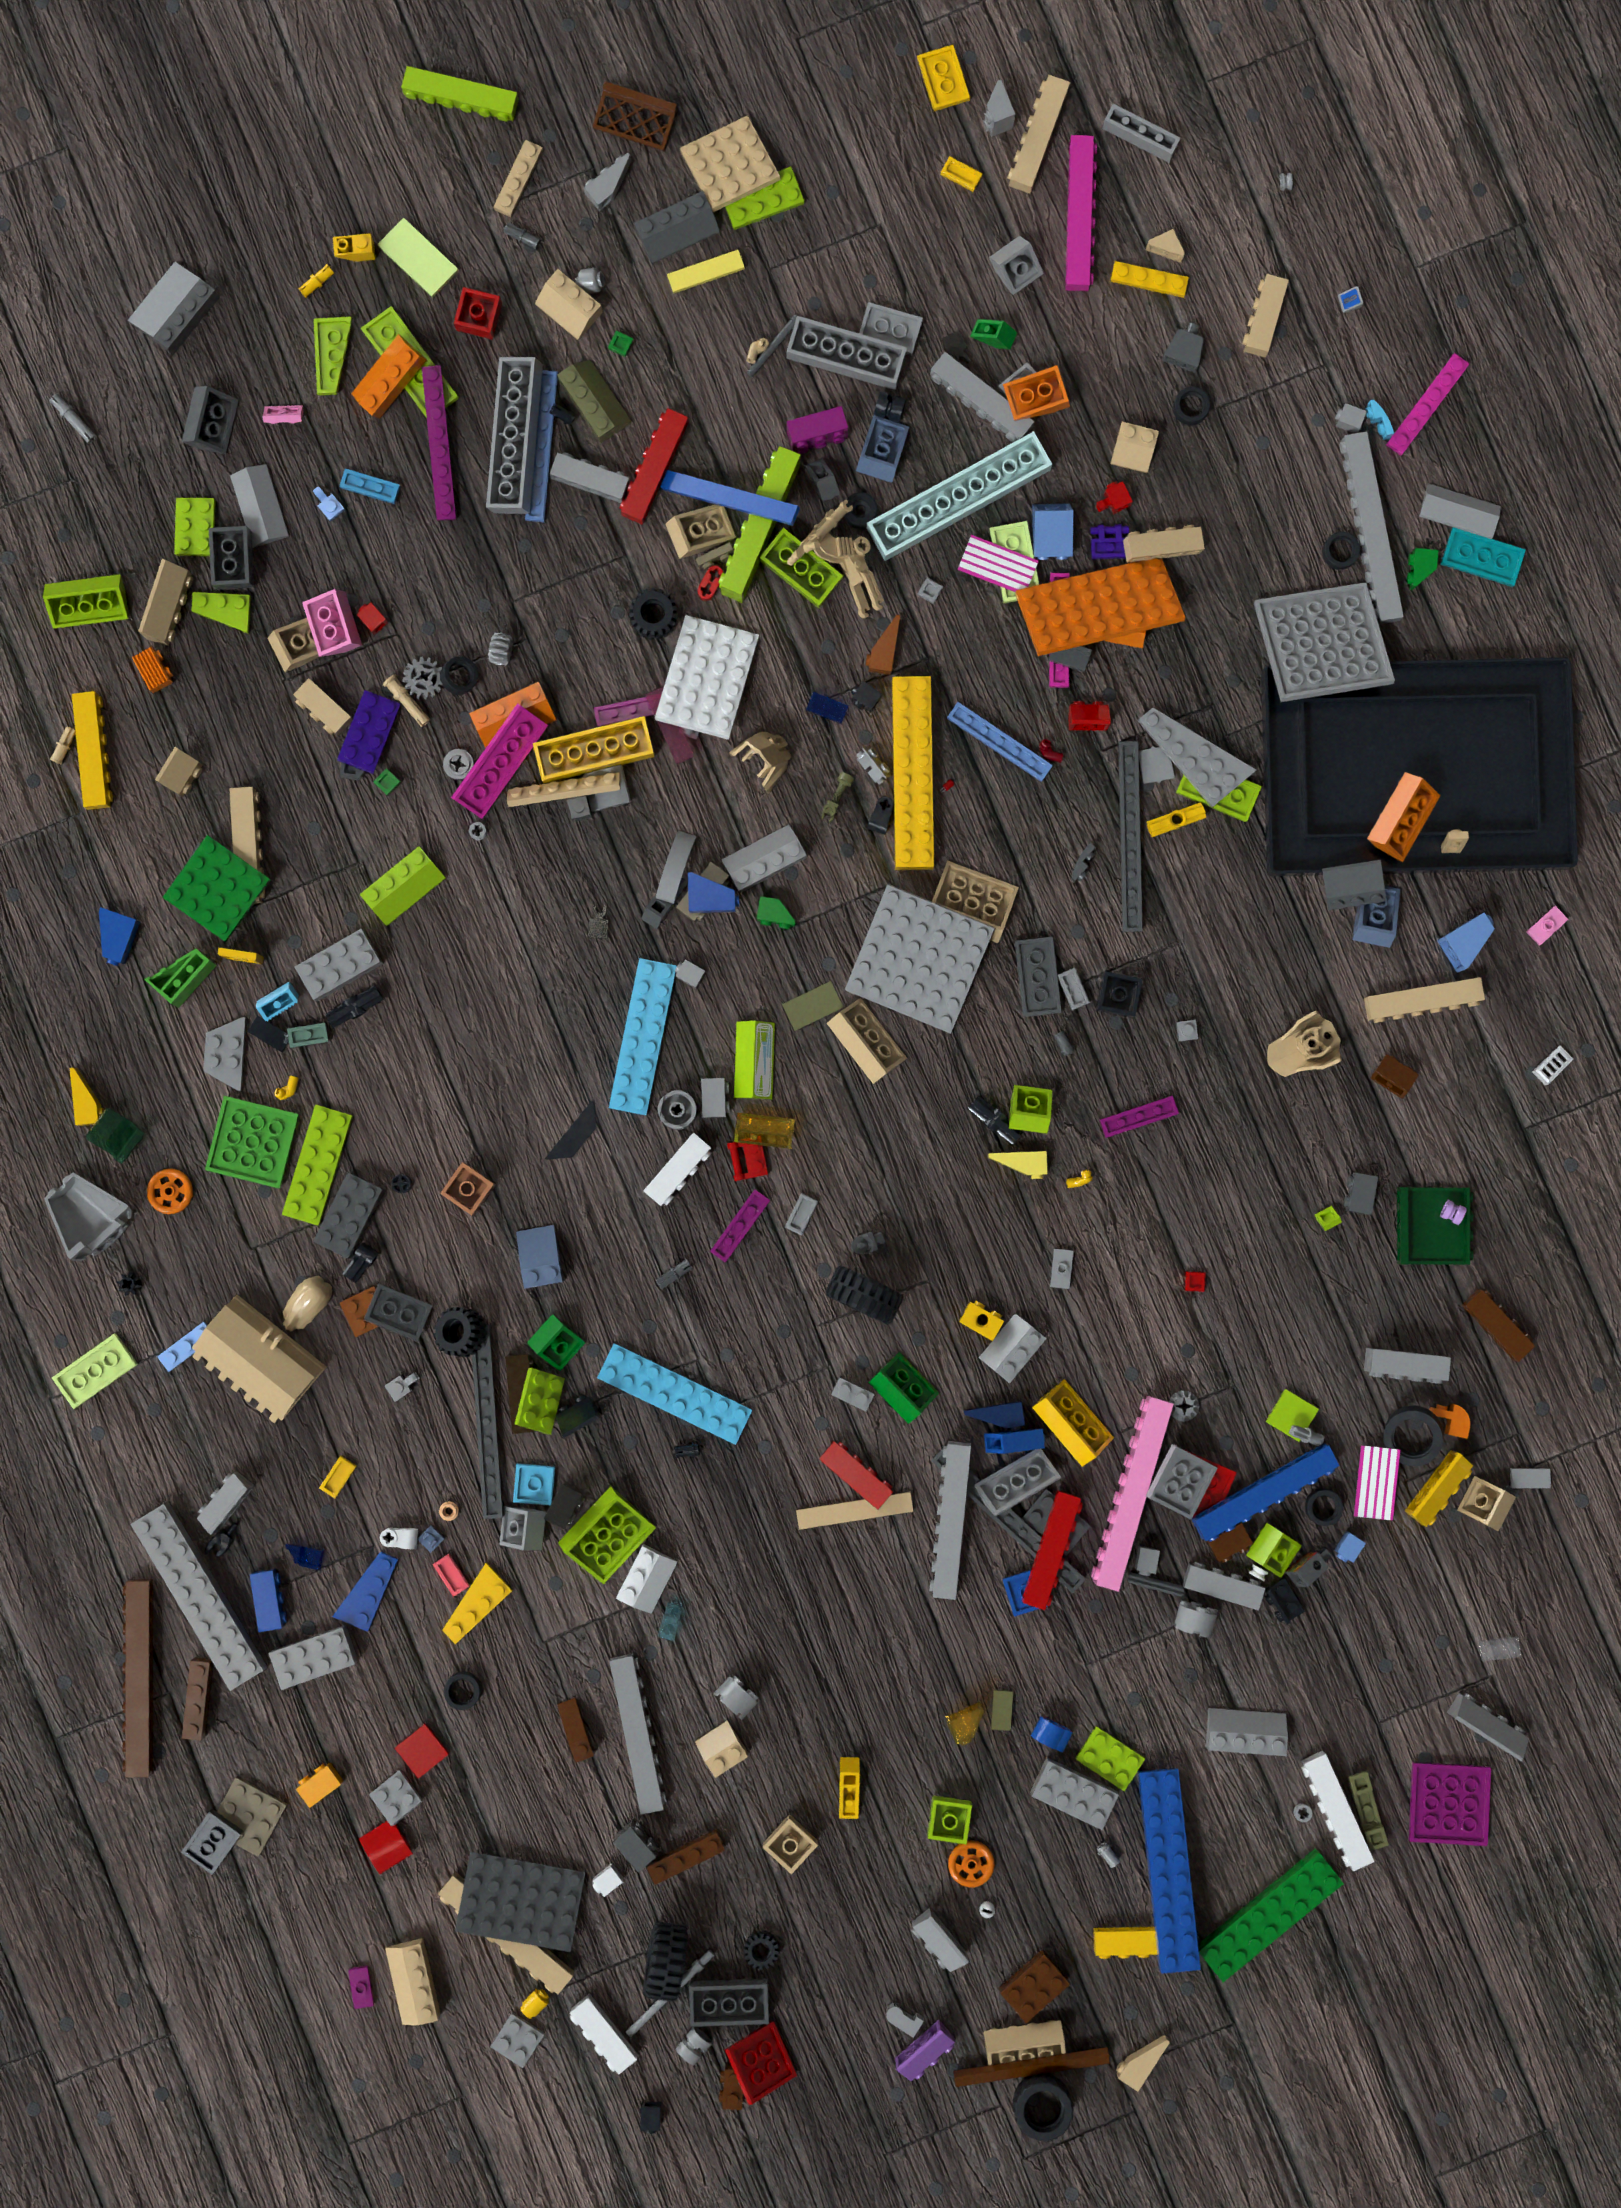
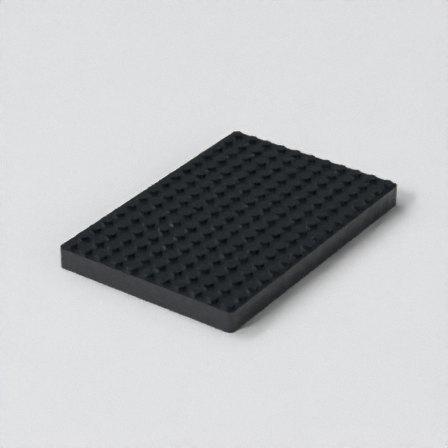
(1476, 730)

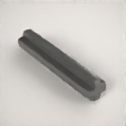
(1155, 1584)

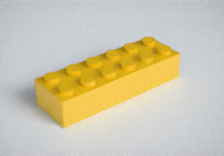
(593, 750)

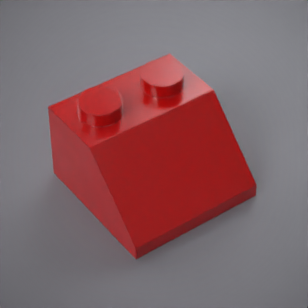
(1089, 716)

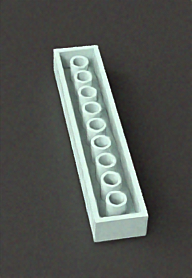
(959, 496)

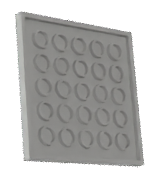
(1323, 642)
(919, 958)

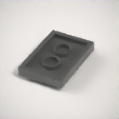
(397, 1312)
(1038, 1515)

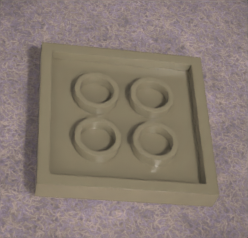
(252, 1812)

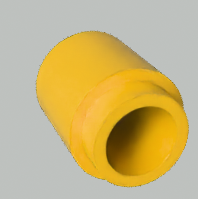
(534, 2003)

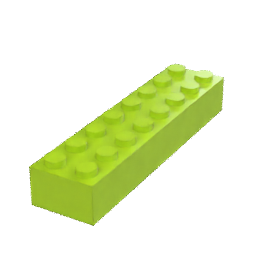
(758, 530)

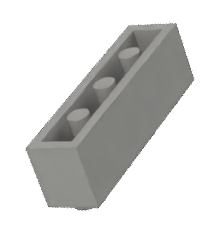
(1141, 133)
(590, 477)
(1223, 1586)

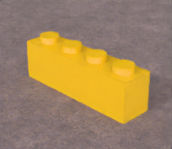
(1125, 1942)

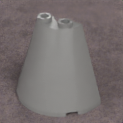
(86, 1217)

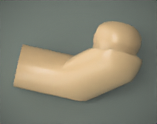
(756, 348)

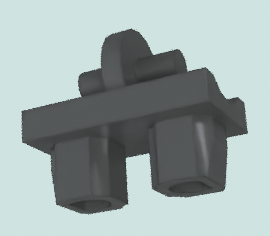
(867, 1243)

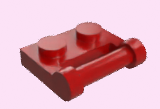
(754, 1159)

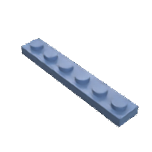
(999, 741)

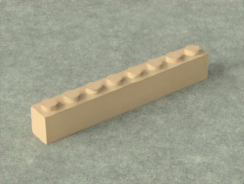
(536, 1959)

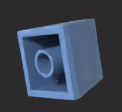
(1052, 531)
(1466, 941)

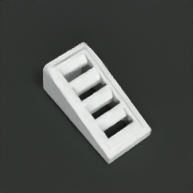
(1542, 1076)

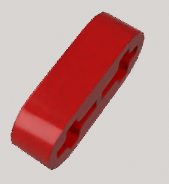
(707, 581)

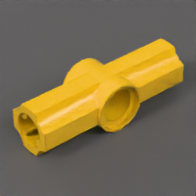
(1187, 815)

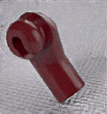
(1048, 752)

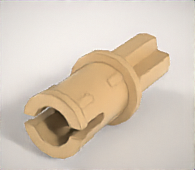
(63, 745)

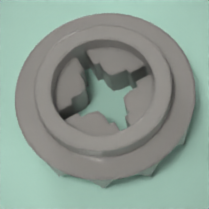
(454, 756)
(1190, 1412)

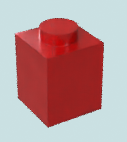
(372, 618)

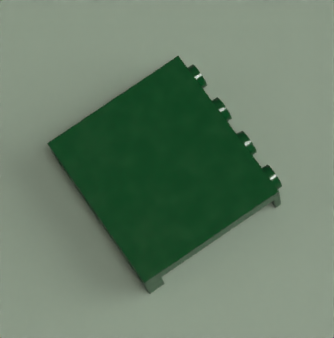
(1426, 1236)

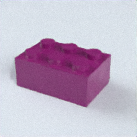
(817, 430)

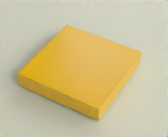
(240, 955)

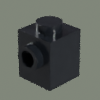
(865, 697)

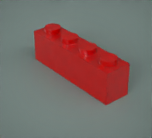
(855, 1475)

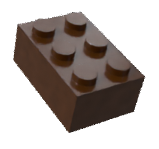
(1034, 1986)

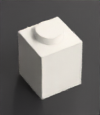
(607, 1880)

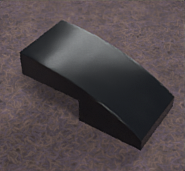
(269, 1034)

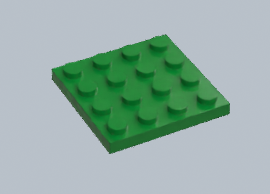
(216, 888)

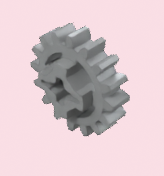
(416, 682)

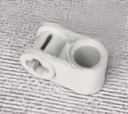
(403, 1538)

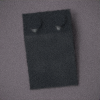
(577, 1416)

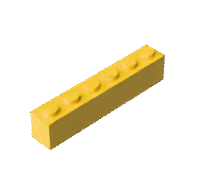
(91, 750)

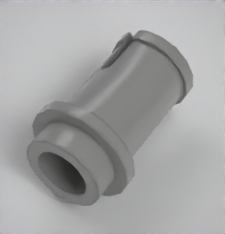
(1107, 1853)

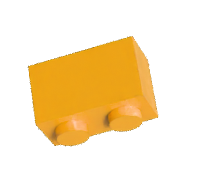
(319, 1785)

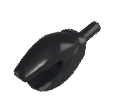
(223, 1539)

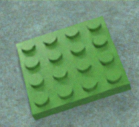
(252, 1142)

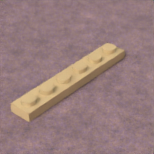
(564, 789)

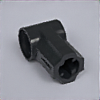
(363, 1258)

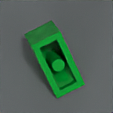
(994, 333)

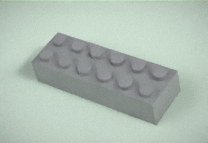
(846, 352)

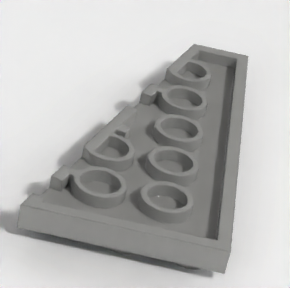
(1205, 765)

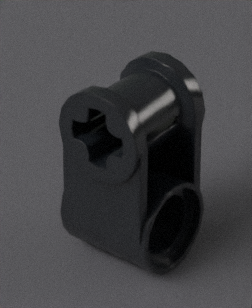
(880, 818)

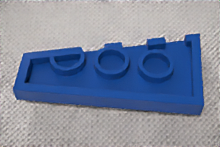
(364, 1599)

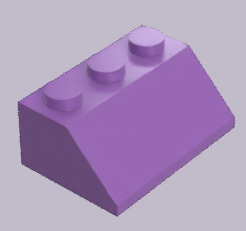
(924, 2051)

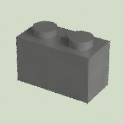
(1361, 1193)

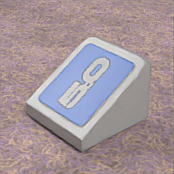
(1350, 299)

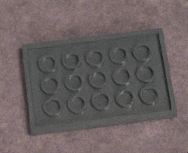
(520, 1901)

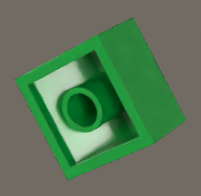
(556, 1342)

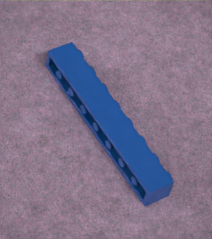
(1265, 1492)

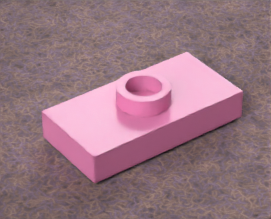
(1547, 925)

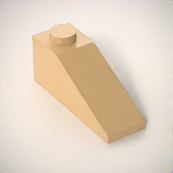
(1140, 2063)

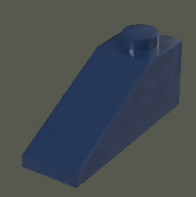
(1004, 1415)

